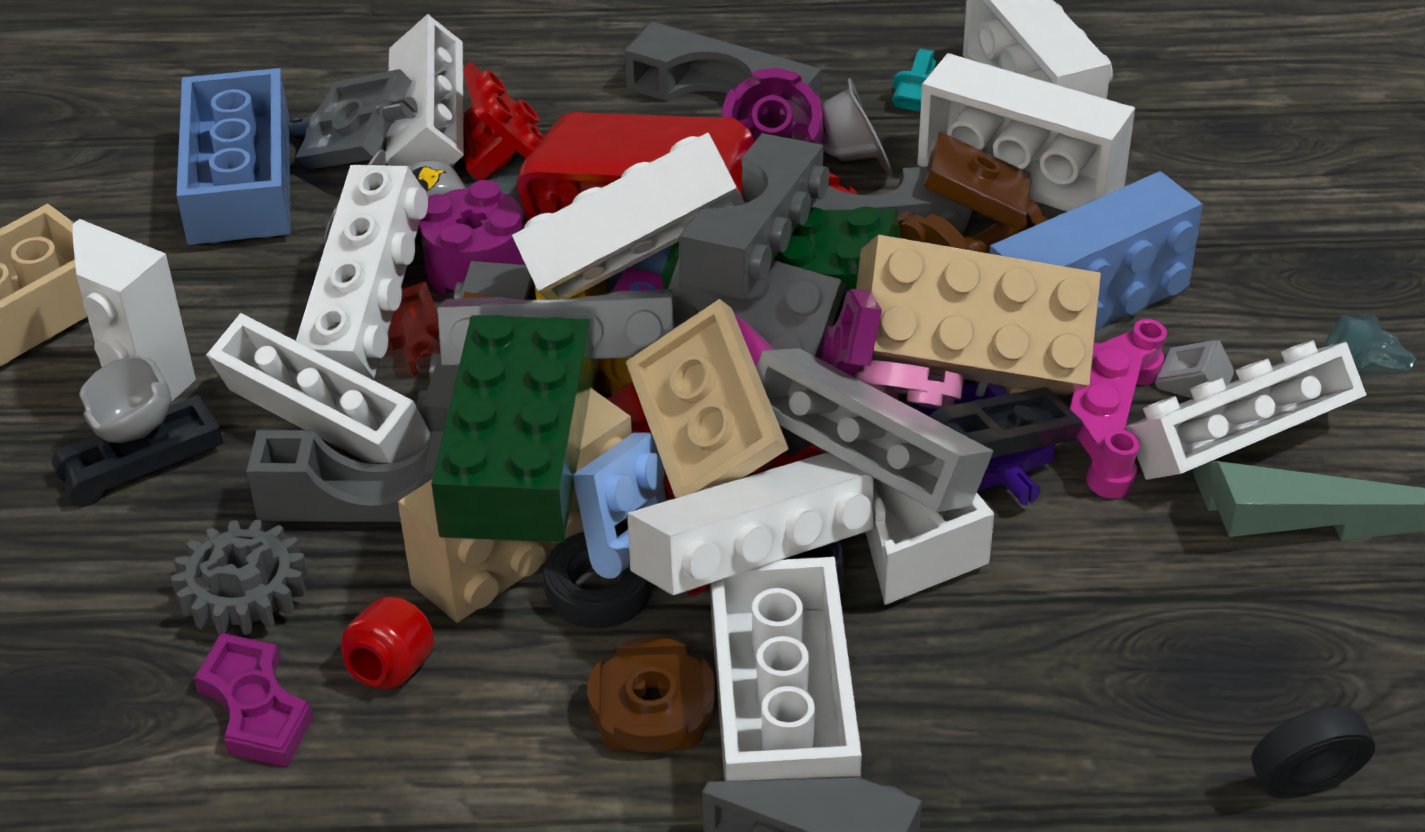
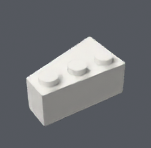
(925, 547)

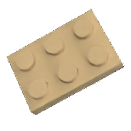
(706, 402)

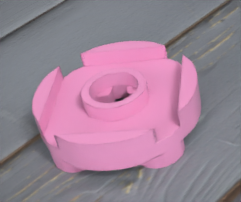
(914, 381)

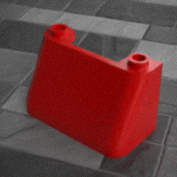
(597, 148)

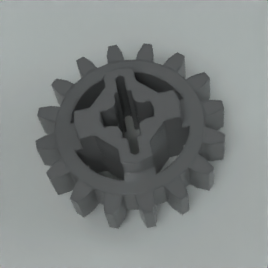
(239, 577)

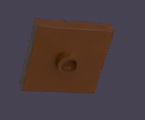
(978, 180)

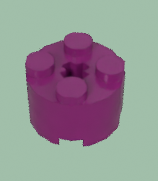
(779, 99)
(466, 228)

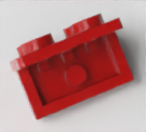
(495, 124)

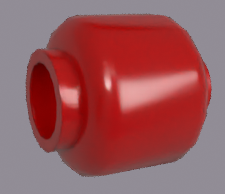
(387, 643)

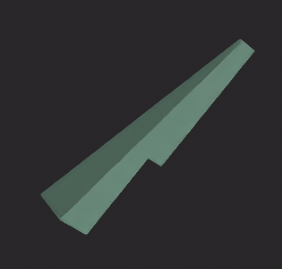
(1284, 500)

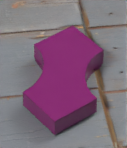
(854, 335)
(264, 718)

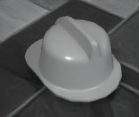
(849, 131)

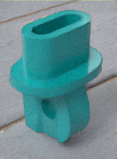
(909, 83)

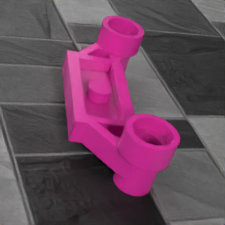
(1106, 402)

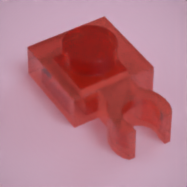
(415, 325)

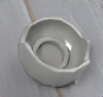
(126, 399)

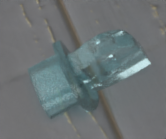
(1370, 343)

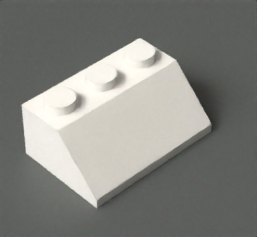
(131, 303)

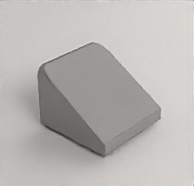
(1192, 366)

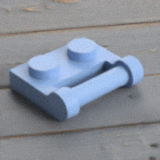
(608, 489)

